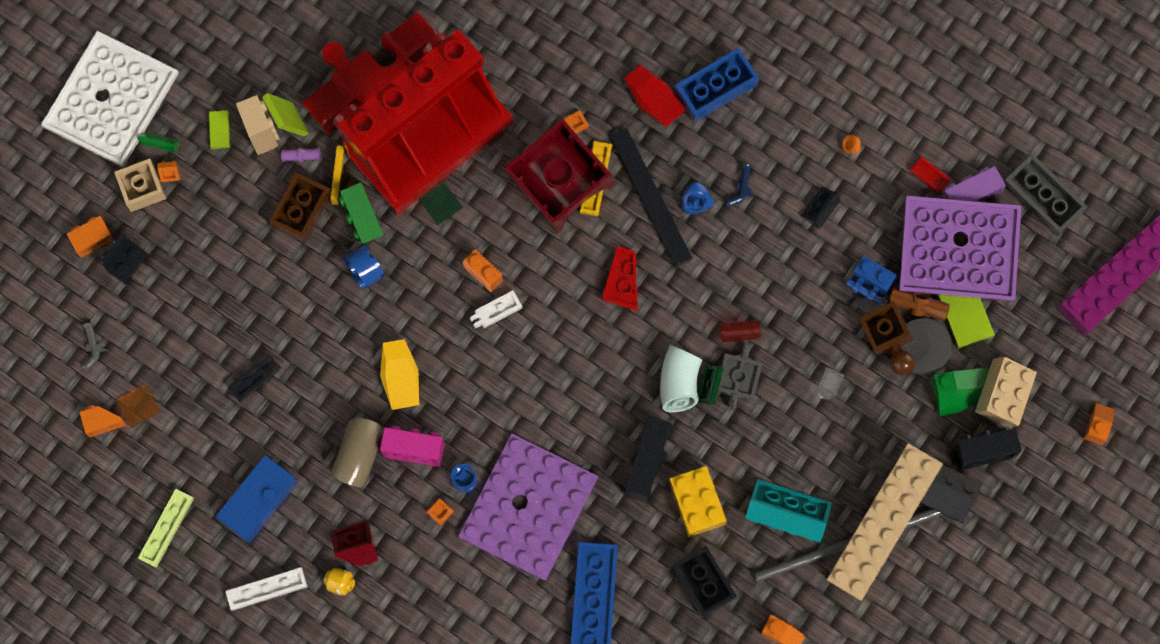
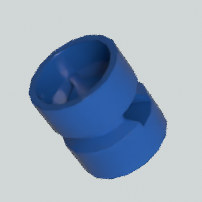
(464, 478)

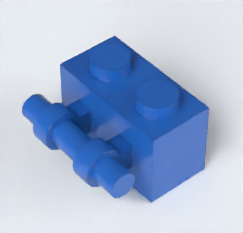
(872, 276)

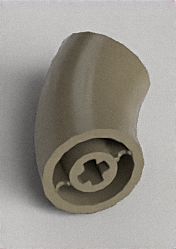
(357, 452)

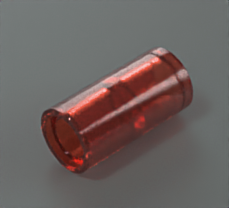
(740, 331)

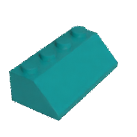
(788, 510)

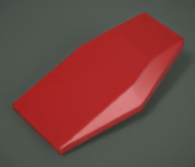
(654, 96)

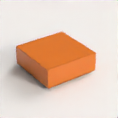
(576, 122)
(440, 511)

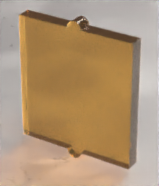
(138, 406)

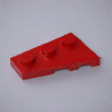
(621, 280)

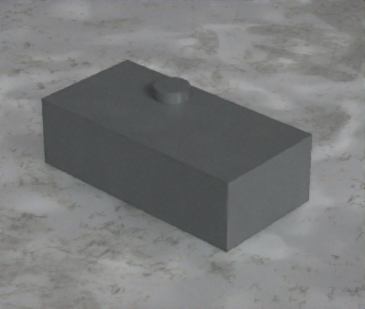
(1045, 195)

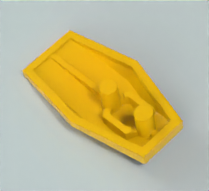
(399, 375)

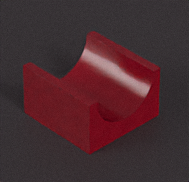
(558, 174)

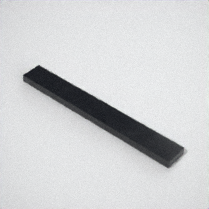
(651, 197)

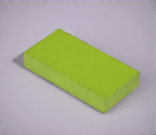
(219, 129)

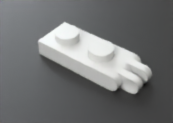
(496, 310)

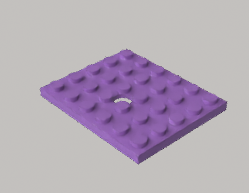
(938, 266)
(538, 532)

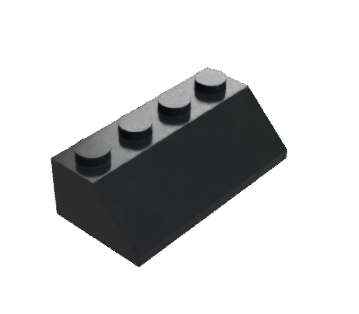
(951, 494)

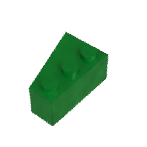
(360, 213)

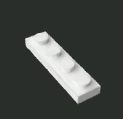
(266, 589)

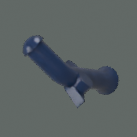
(743, 187)

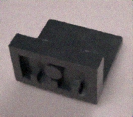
(123, 259)

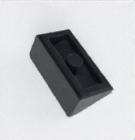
(821, 207)

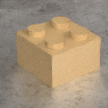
(140, 185)

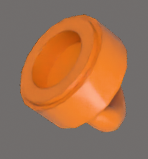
(851, 144)

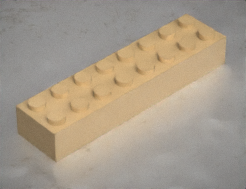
(884, 521)

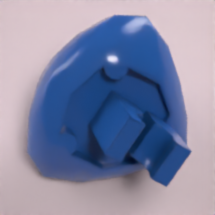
(696, 199)

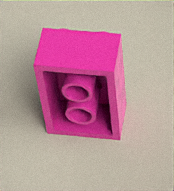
(412, 446)

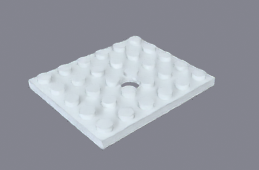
(135, 89)

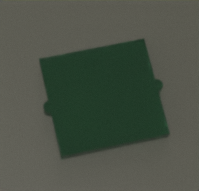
(440, 203)

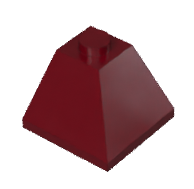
(355, 544)

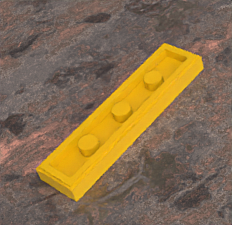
(592, 205)

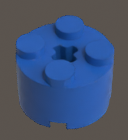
(363, 266)

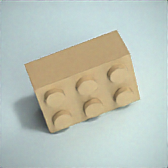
(258, 124)
(1005, 392)

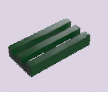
(710, 384)

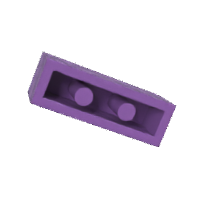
(976, 188)

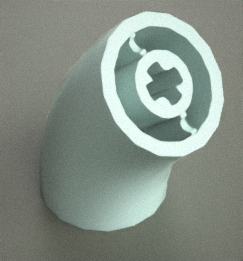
(679, 380)

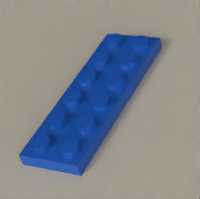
(594, 593)

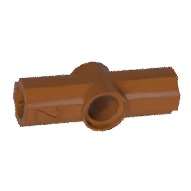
(920, 304)

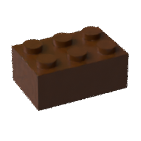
(300, 208)

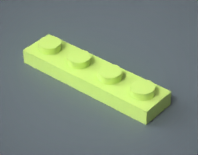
(166, 528)

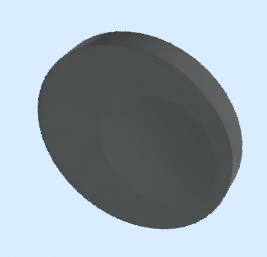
(930, 345)

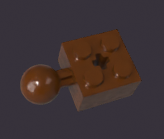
(898, 334)

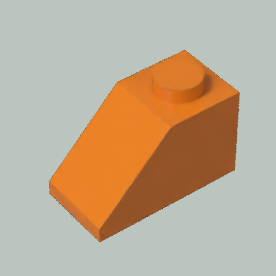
(98, 420)
(1099, 424)
(781, 632)

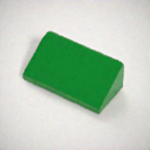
(159, 141)

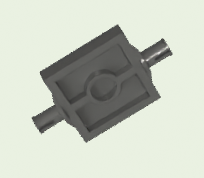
(739, 376)

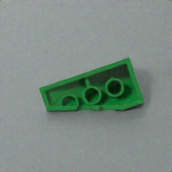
(958, 389)

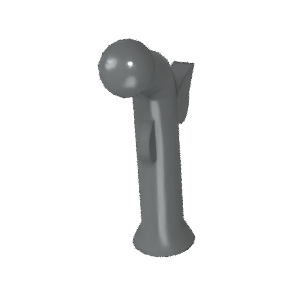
(92, 346)

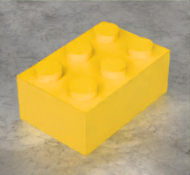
(697, 501)

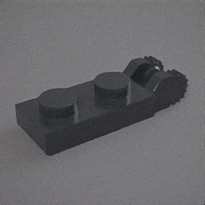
(253, 379)

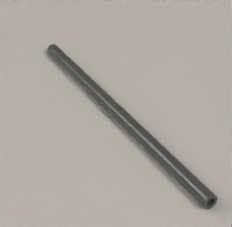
(830, 550)

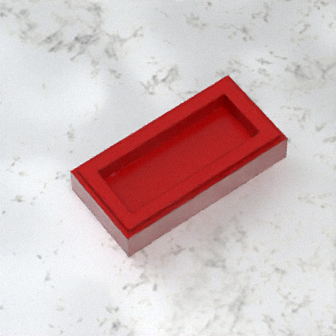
(930, 175)

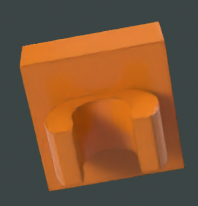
(168, 171)

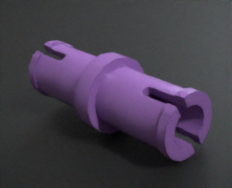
(300, 154)

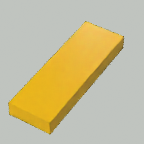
(337, 175)

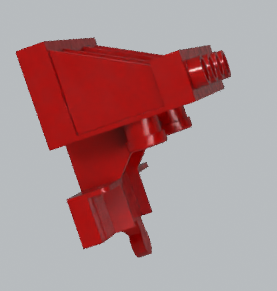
(413, 118)

